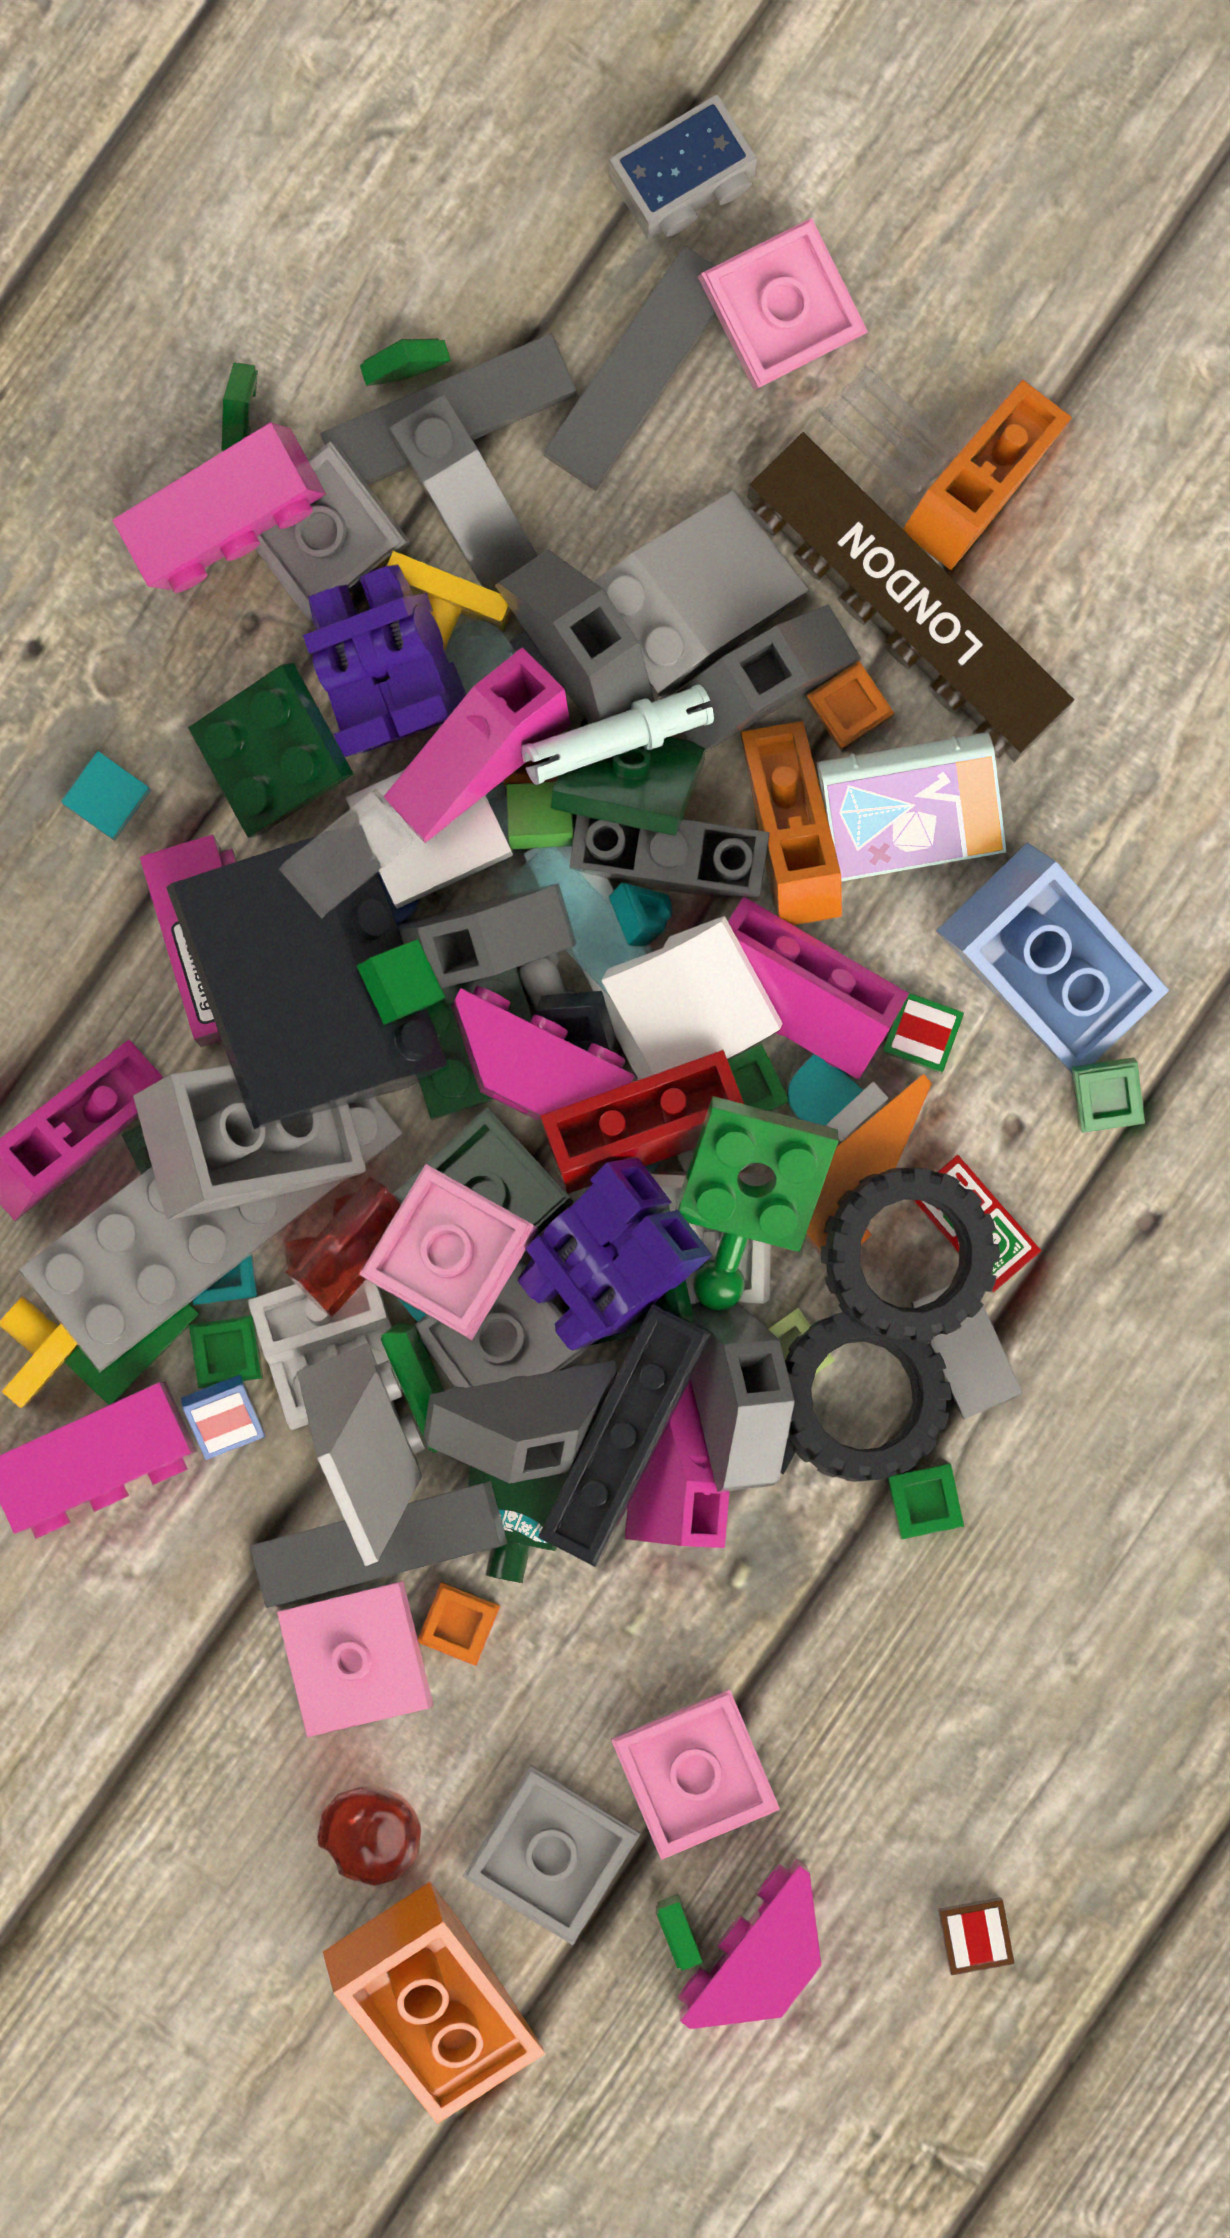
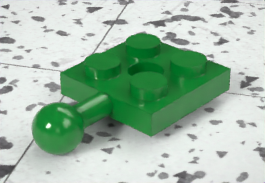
(765, 1213)

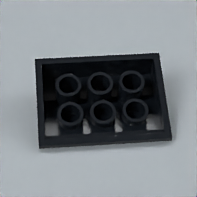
(292, 989)

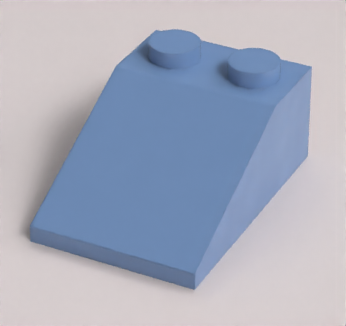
(1052, 958)

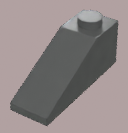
(463, 491)

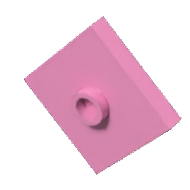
(782, 304)
(448, 1252)
(355, 1659)
(695, 1774)

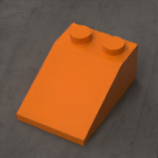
(431, 2003)

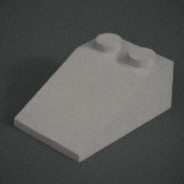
(700, 591)
(215, 1160)
(363, 1443)

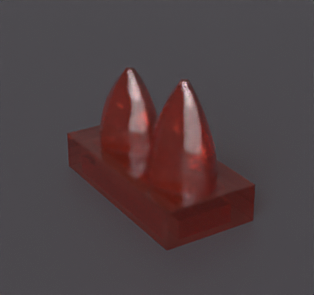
(331, 1263)

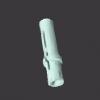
(642, 726)

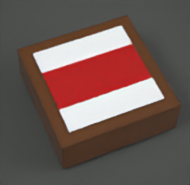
(976, 1936)

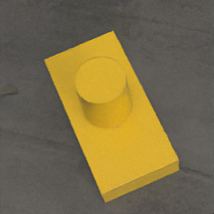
(452, 596)
(44, 1340)

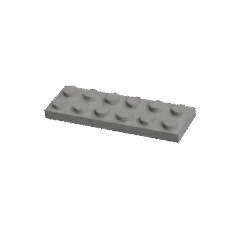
(134, 1269)

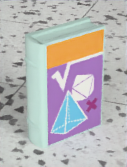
(913, 806)

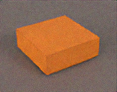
(849, 705)
(458, 1623)

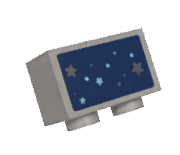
(684, 169)

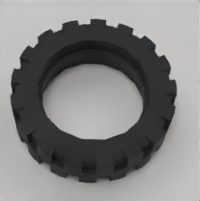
(975, 1262)
(915, 1438)

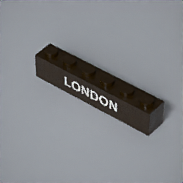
(906, 597)

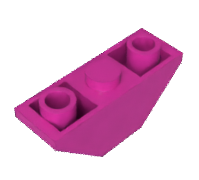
(530, 1062)
(763, 1958)

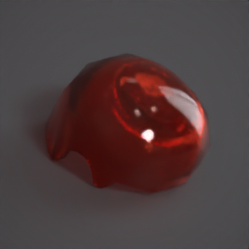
(370, 1834)

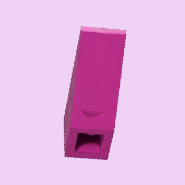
(479, 744)
(678, 1490)

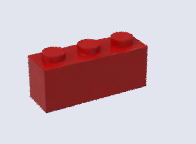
(639, 1120)

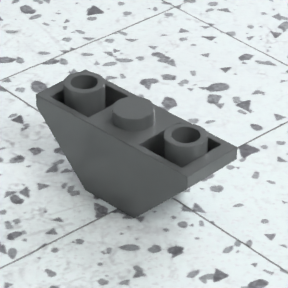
(578, 635)
(771, 673)
(695, 861)
(492, 934)
(742, 1398)
(520, 1424)

